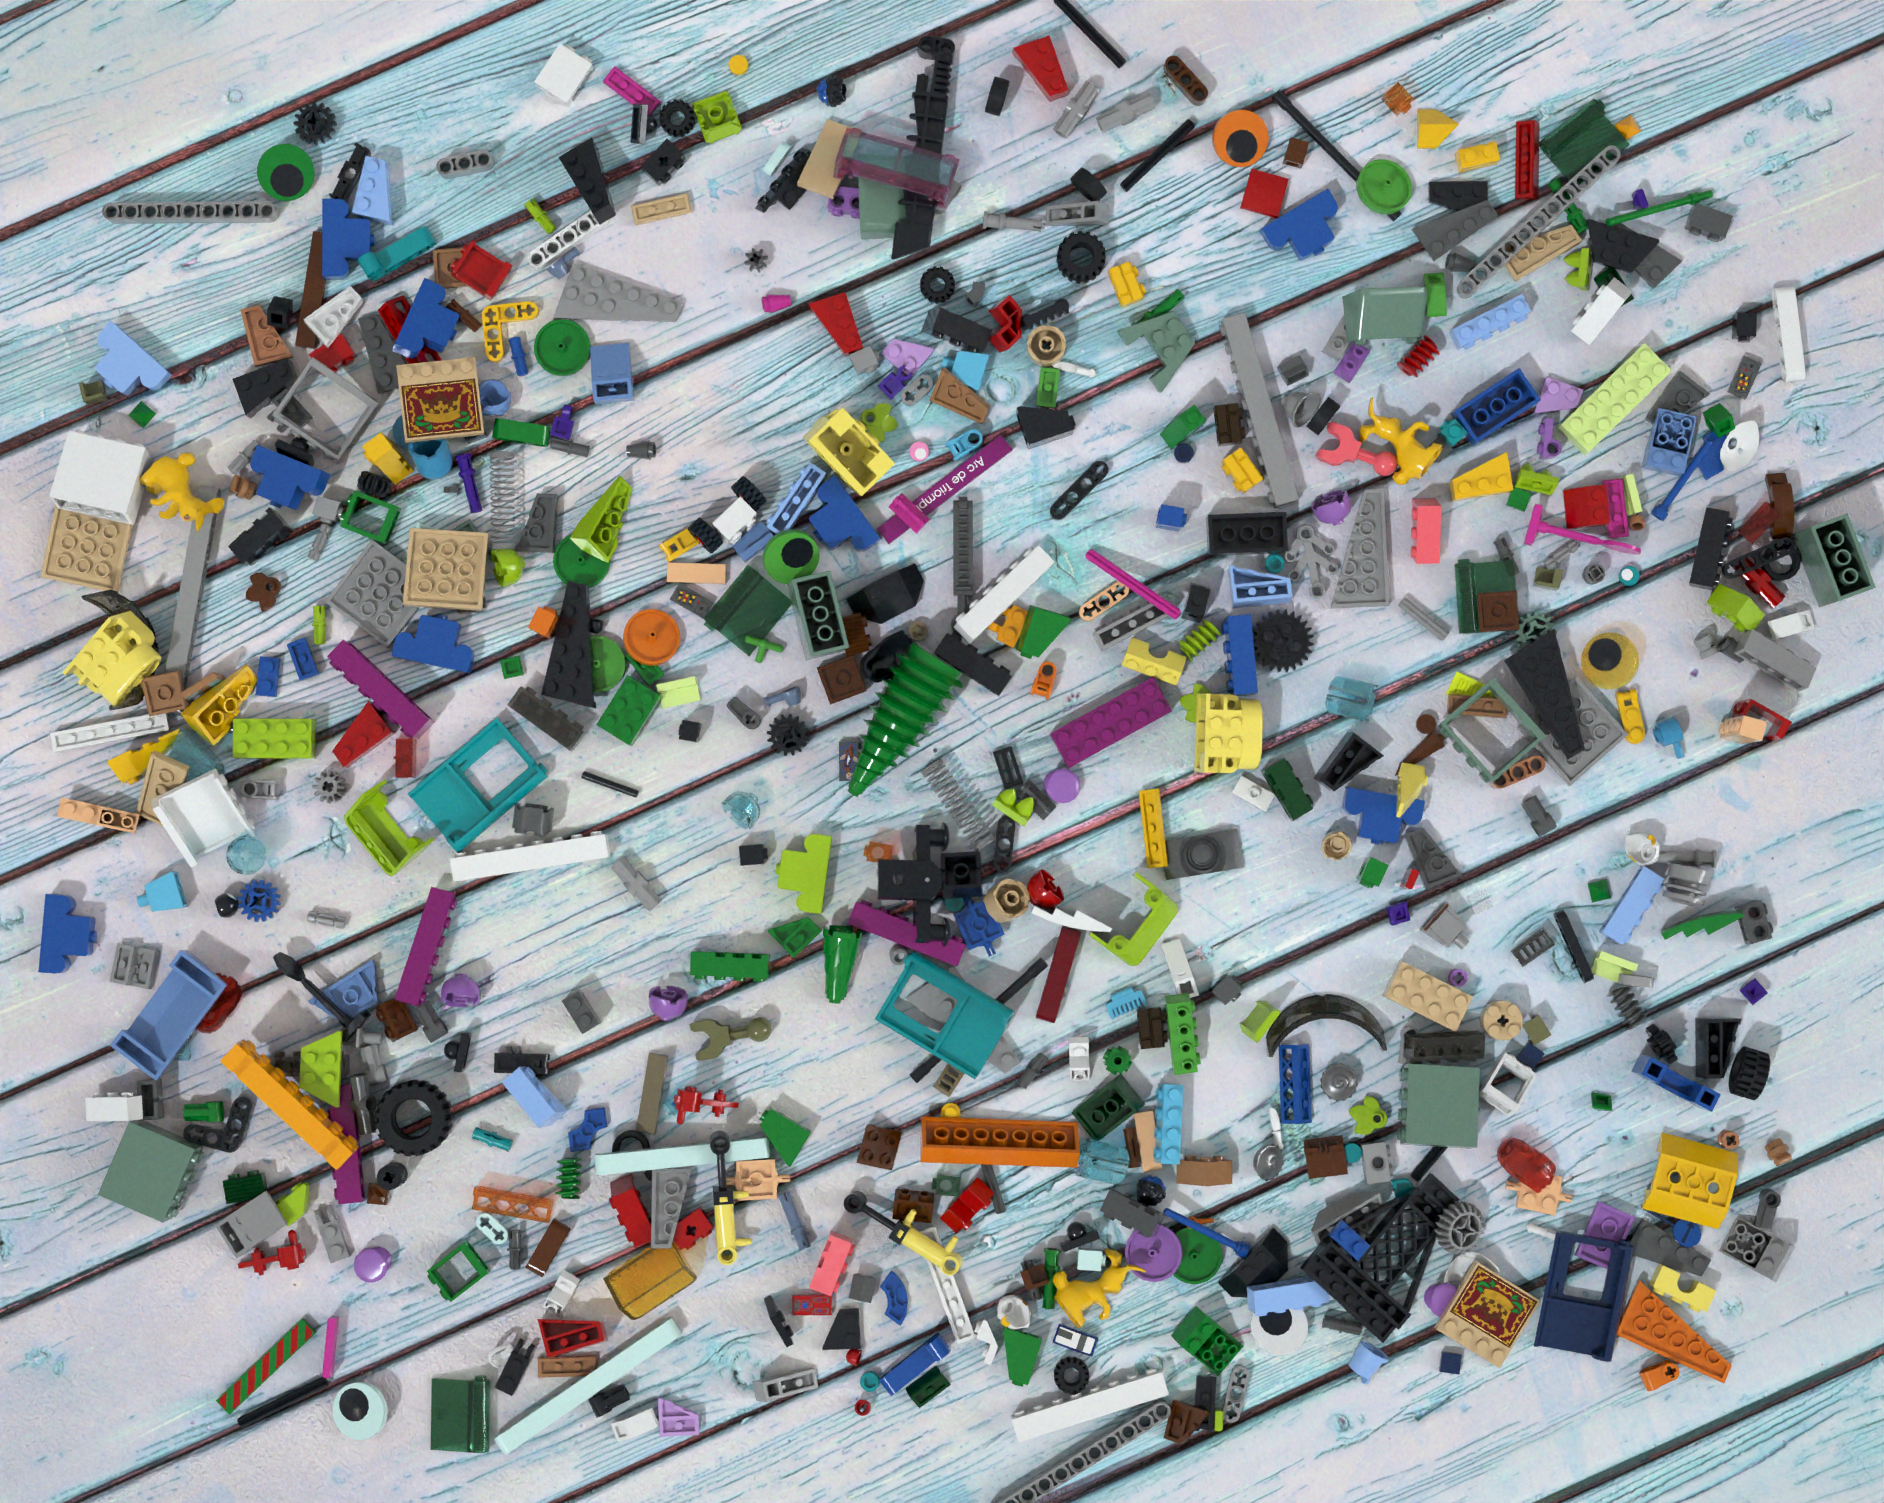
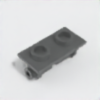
(1042, 804)

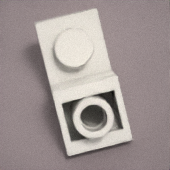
(1791, 625)
(1079, 1059)
(561, 1293)
(985, 1334)
(635, 1425)

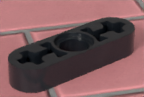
(1010, 830)

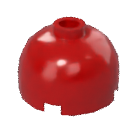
(1043, 890)

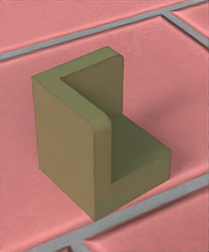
(93, 392)
(1547, 578)
(1536, 1030)

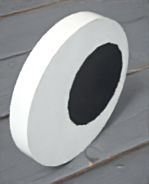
(1279, 1332)

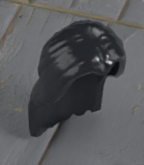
(876, 661)

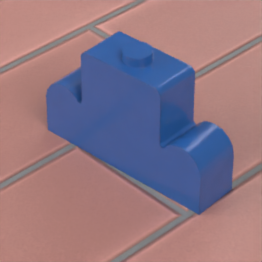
(1304, 227)
(342, 239)
(426, 322)
(286, 478)
(841, 519)
(435, 645)
(1378, 814)
(64, 934)

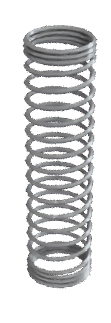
(501, 455)
(989, 837)

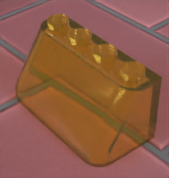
(649, 1280)

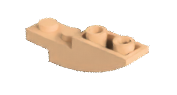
(98, 815)

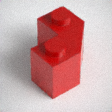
(1008, 316)
(962, 1210)

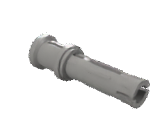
(1002, 221)
(1696, 858)

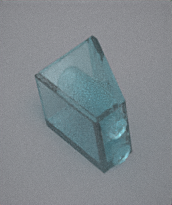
(192, 751)

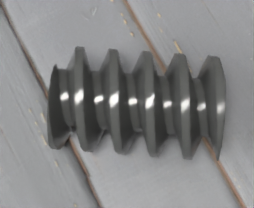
(1627, 1006)

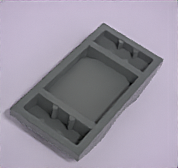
(1203, 854)

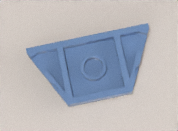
(354, 992)

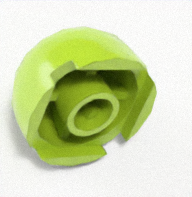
(507, 566)

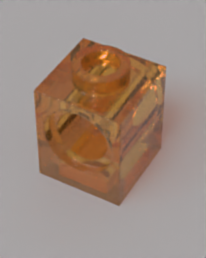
(1398, 99)
(887, 849)

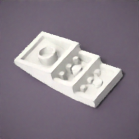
(1078, 920)

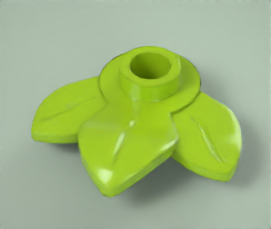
(882, 420)
(1188, 702)
(1365, 1116)

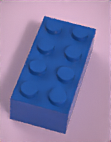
(1496, 406)
(1240, 655)

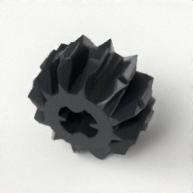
(374, 484)

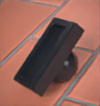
(641, 124)
(296, 450)
(458, 1051)
(1077, 1236)

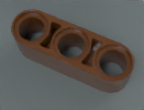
(1189, 89)
(548, 1247)

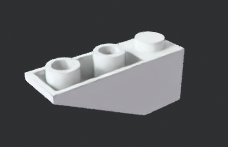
(1179, 968)

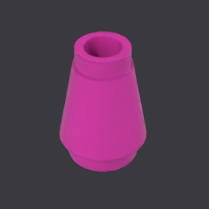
(773, 303)

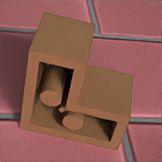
(1204, 1172)

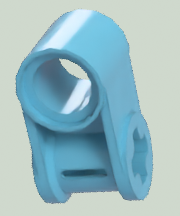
(963, 444)

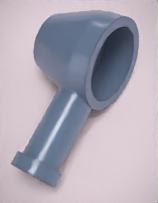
(559, 268)
(790, 696)

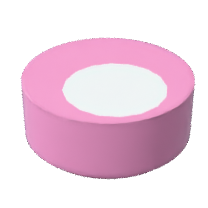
(919, 451)

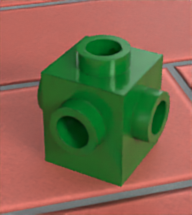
(1109, 1057)

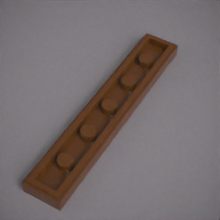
(312, 294)

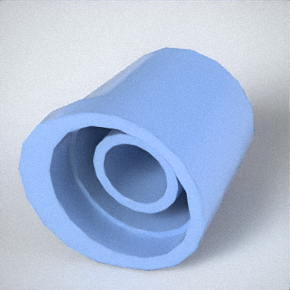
(1367, 1360)

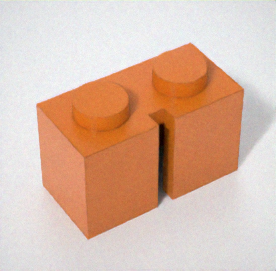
(544, 621)

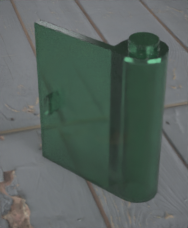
(1581, 140)
(1479, 578)
(745, 607)
(460, 1414)

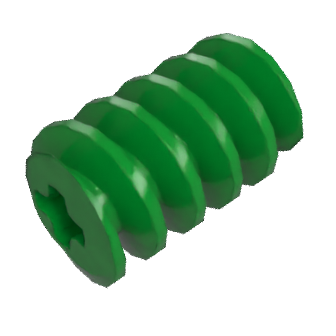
(568, 1178)

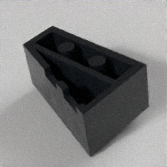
(956, 330)
(263, 385)
(260, 537)
(1346, 761)
(1713, 1045)

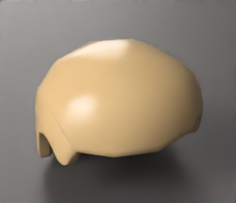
(1336, 845)

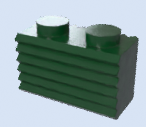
(245, 1187)

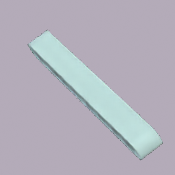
(679, 1156)

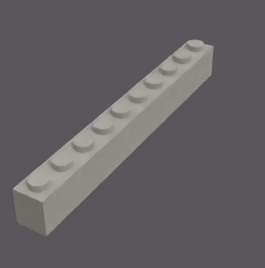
(1259, 410)

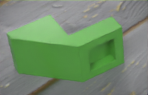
(1435, 294)

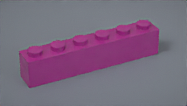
(903, 932)
(425, 947)
(350, 1175)

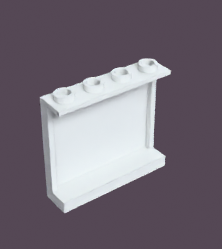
(202, 815)

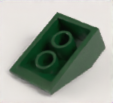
(1108, 1108)

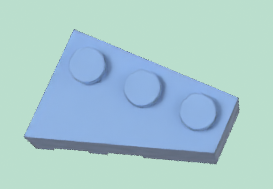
(373, 192)
(1257, 589)
(534, 1097)

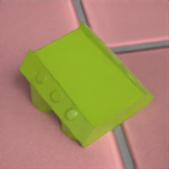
(717, 117)
(1259, 1020)

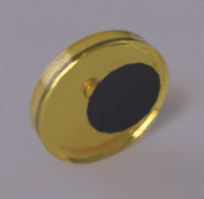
(1610, 661)

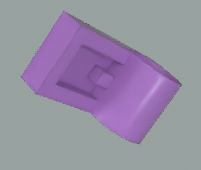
(1351, 362)
(1545, 430)

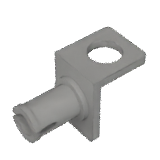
(364, 1037)

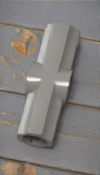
(1076, 109)
(1125, 112)
(636, 883)

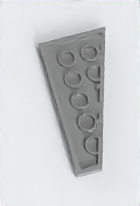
(606, 298)
(1365, 565)
(939, 1006)

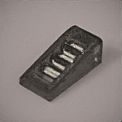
(1529, 941)

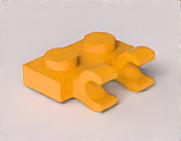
(1012, 626)

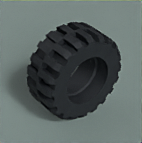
(388, 1126)

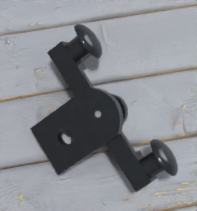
(920, 882)

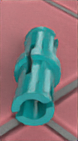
(492, 1139)

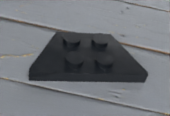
(1618, 247)

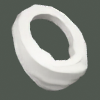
(497, 1359)

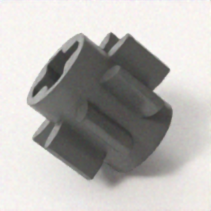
(750, 261)

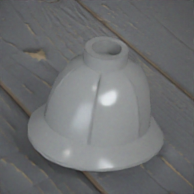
(1300, 406)

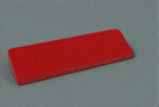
(1527, 160)

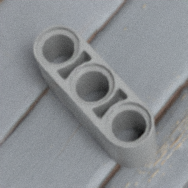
(456, 161)

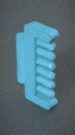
(1122, 998)

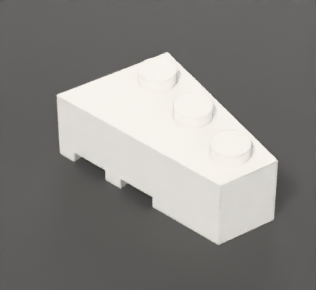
(1601, 310)

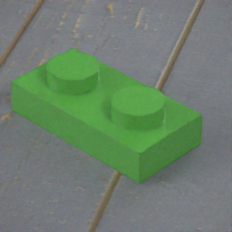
(1047, 387)

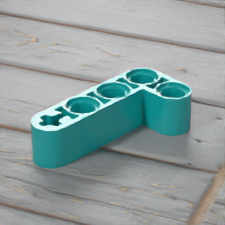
(396, 254)

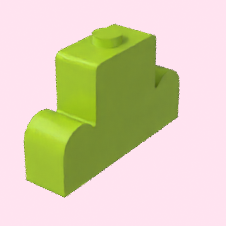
(806, 872)

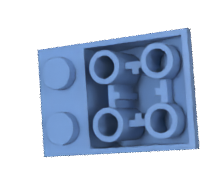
(611, 373)
(1669, 442)

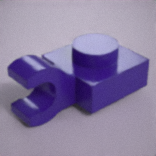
(562, 426)

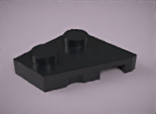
(777, 1318)
(844, 1331)

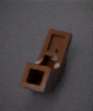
(1782, 501)

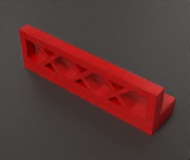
(395, 319)

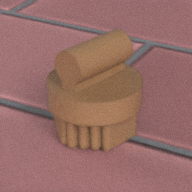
(242, 487)
(1778, 1152)

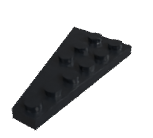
(571, 658)
(1545, 683)

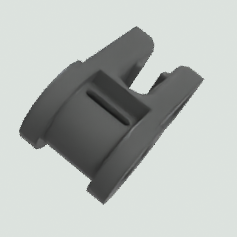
(742, 711)

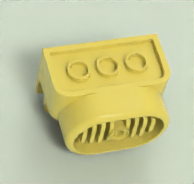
(848, 450)
(116, 658)
(1227, 733)

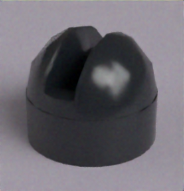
(596, 625)

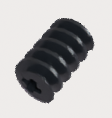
(385, 1180)

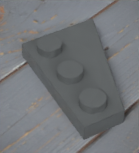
(1429, 859)

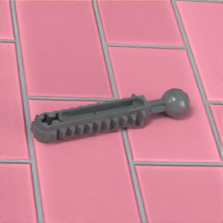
(962, 556)

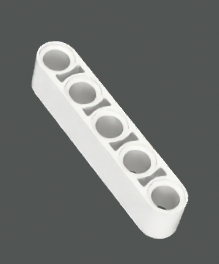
(563, 246)
(1788, 334)

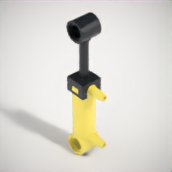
(724, 1205)
(905, 1234)

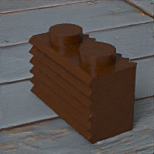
(855, 633)

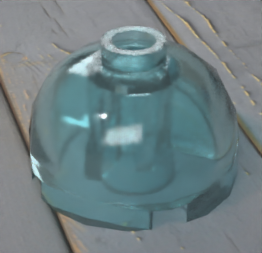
(743, 808)

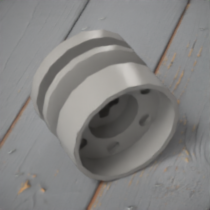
(1686, 884)

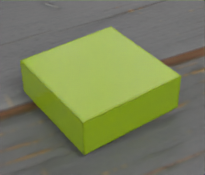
(1218, 1419)

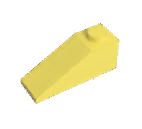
(1409, 785)

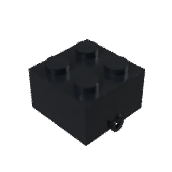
(961, 874)

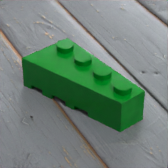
(730, 965)

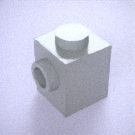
(865, 360)
(328, 510)

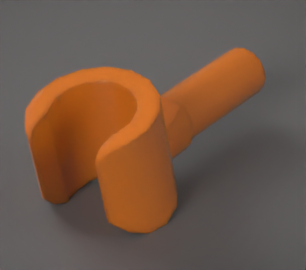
(1201, 1221)

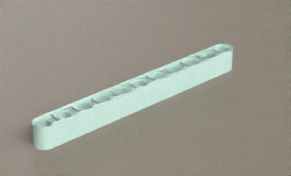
(587, 1385)

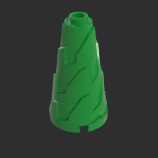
(840, 954)

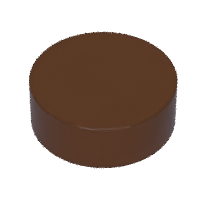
(1425, 724)

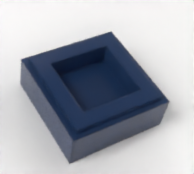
(1530, 1055)
(1450, 1362)

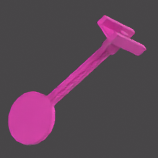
(1537, 525)

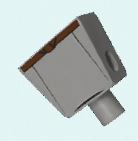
(1446, 927)

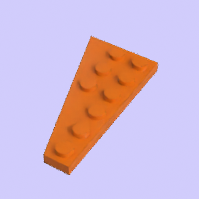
(1661, 1330)

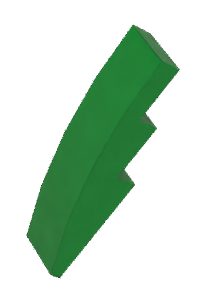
(1710, 922)

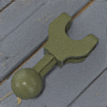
(722, 1036)

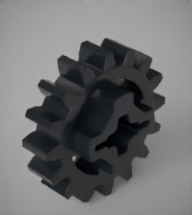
(307, 122)
(776, 728)
(1661, 1044)

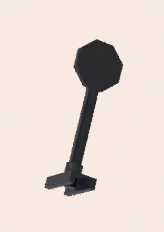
(295, 971)

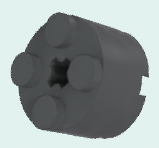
(532, 818)

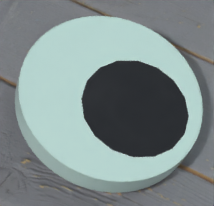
(360, 1410)

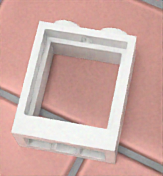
(1496, 1097)

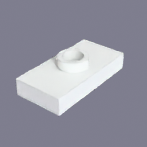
(1253, 793)

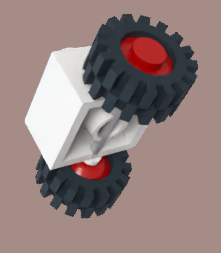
(733, 521)

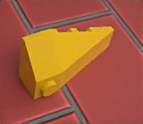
(216, 708)
(134, 764)

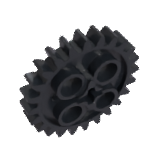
(1298, 633)

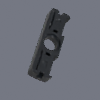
(345, 186)

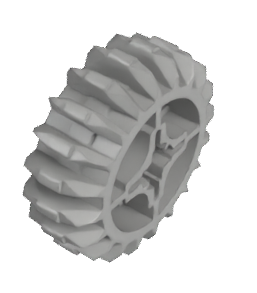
(1459, 1227)

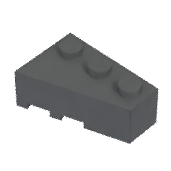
(1132, 1213)

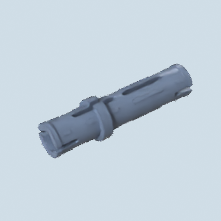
(794, 1221)

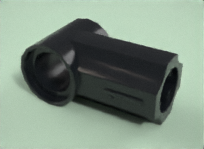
(604, 1402)

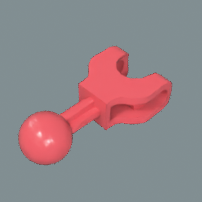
(1349, 449)

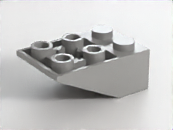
(251, 1224)
(1756, 1249)

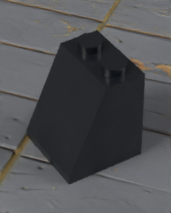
(1044, 425)

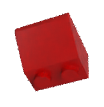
(1586, 507)

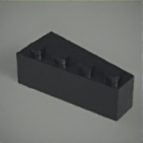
(587, 173)

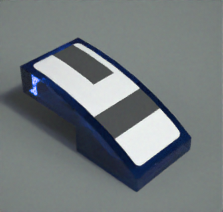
(1075, 1340)

